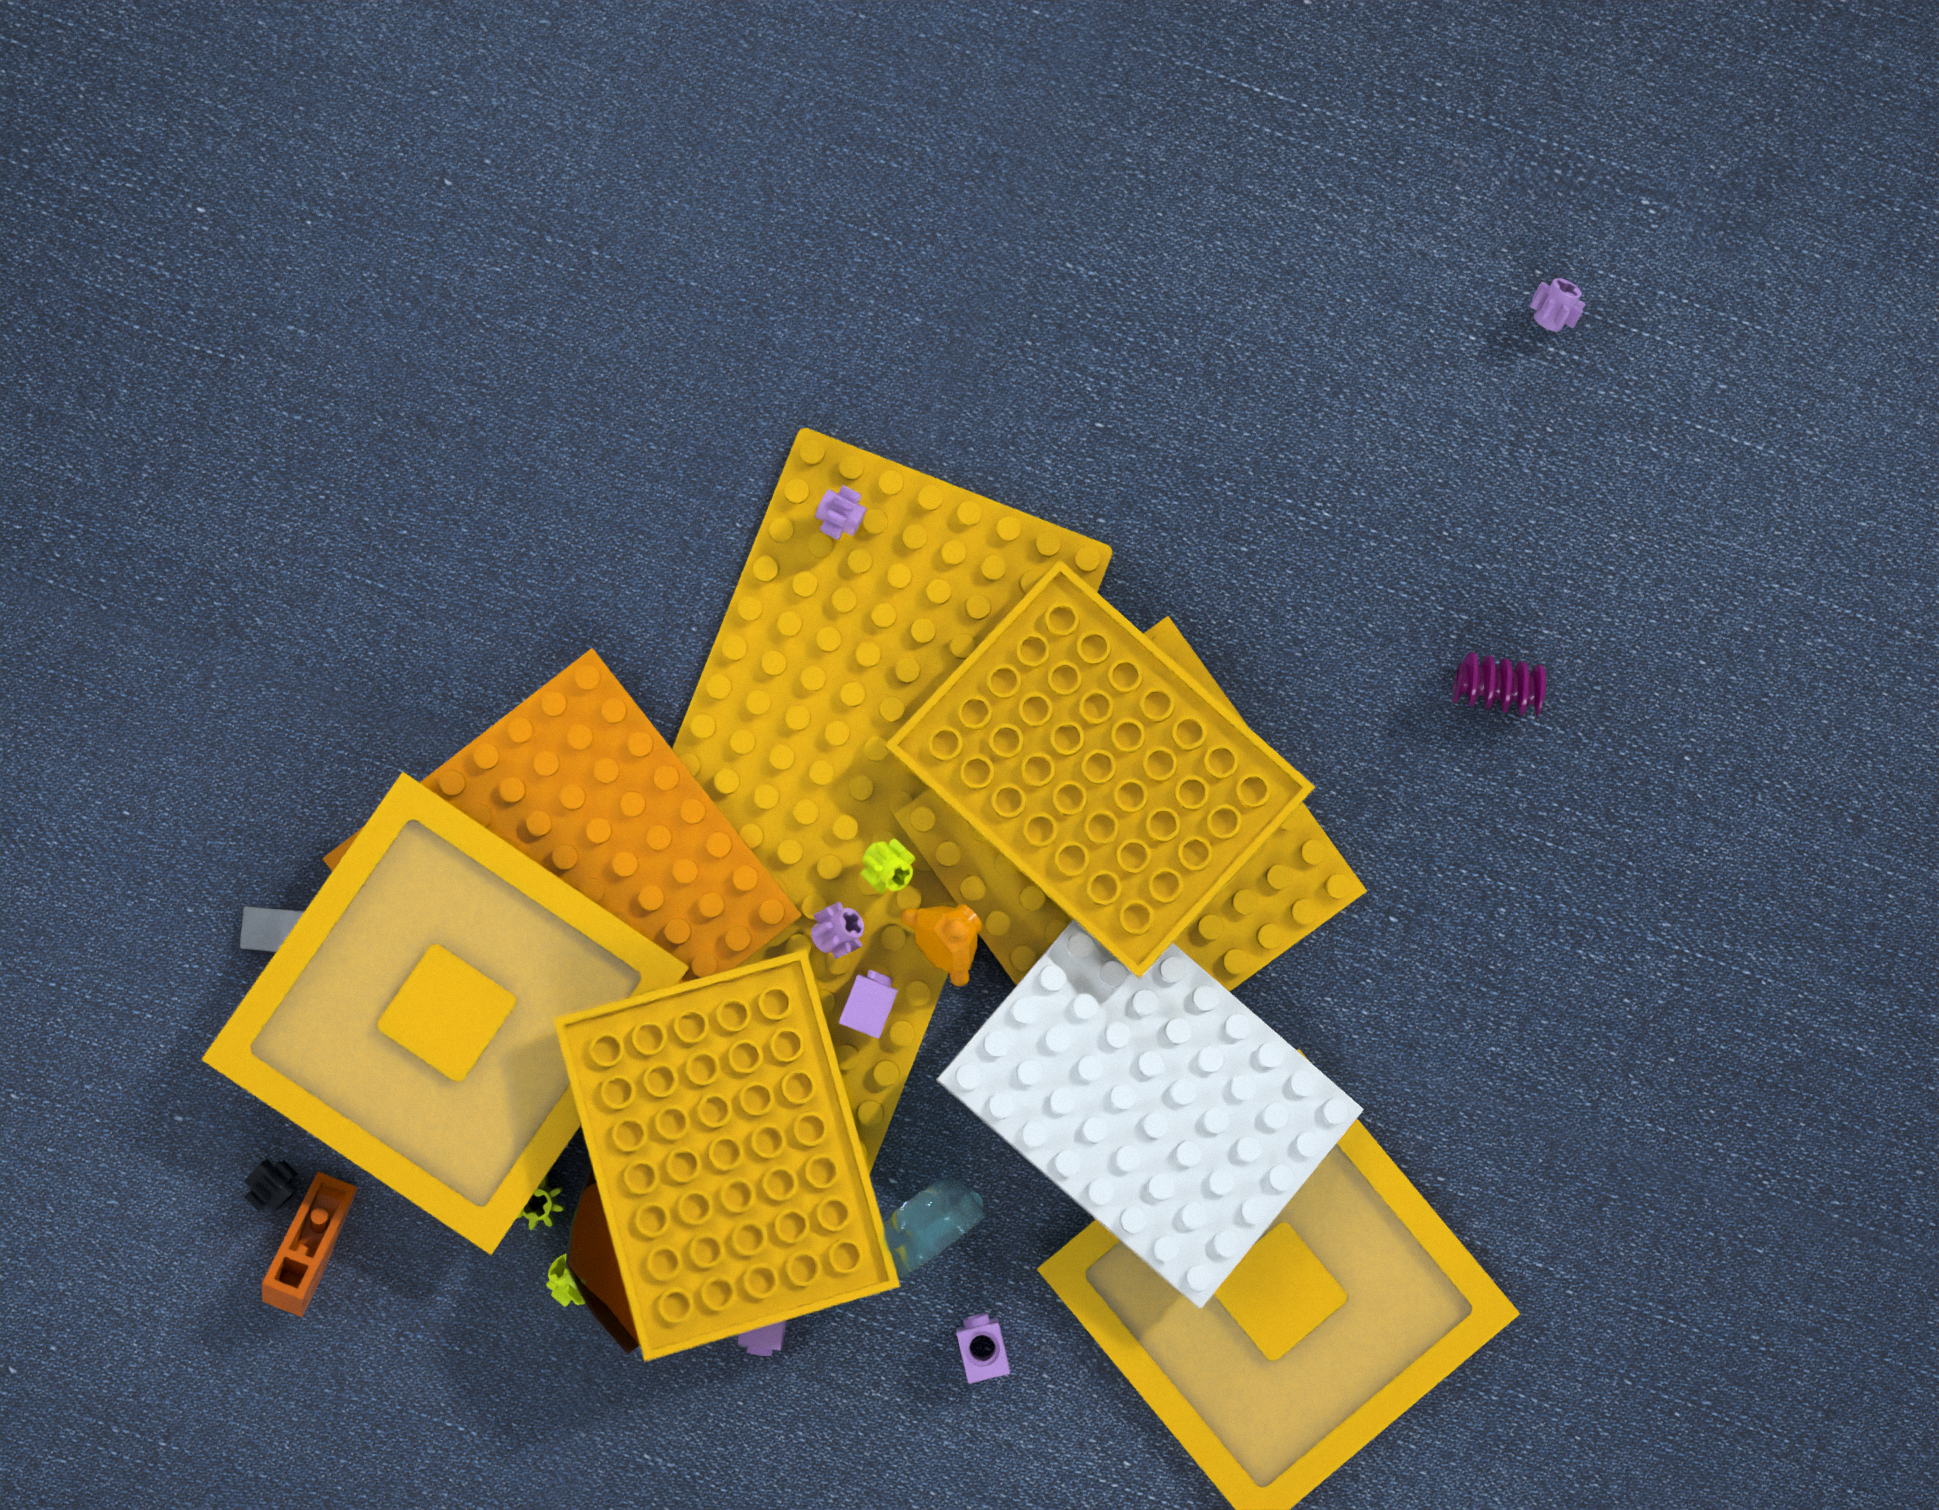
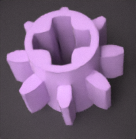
(1557, 304)
(840, 512)
(837, 930)

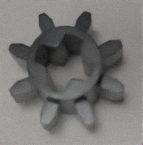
(271, 1185)

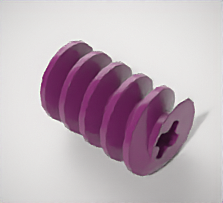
(1500, 683)

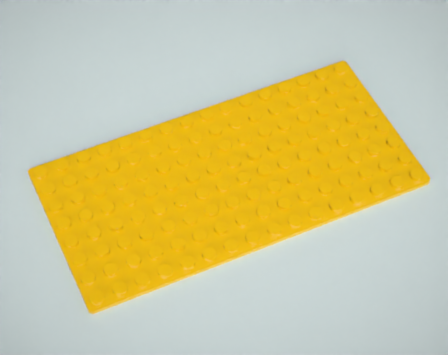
(813, 680)

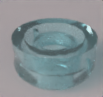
(930, 1223)

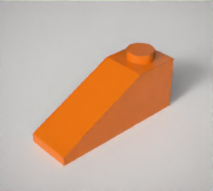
(308, 1245)

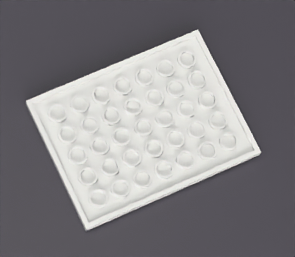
(1152, 1104)

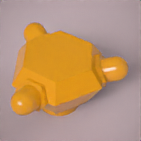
(946, 937)

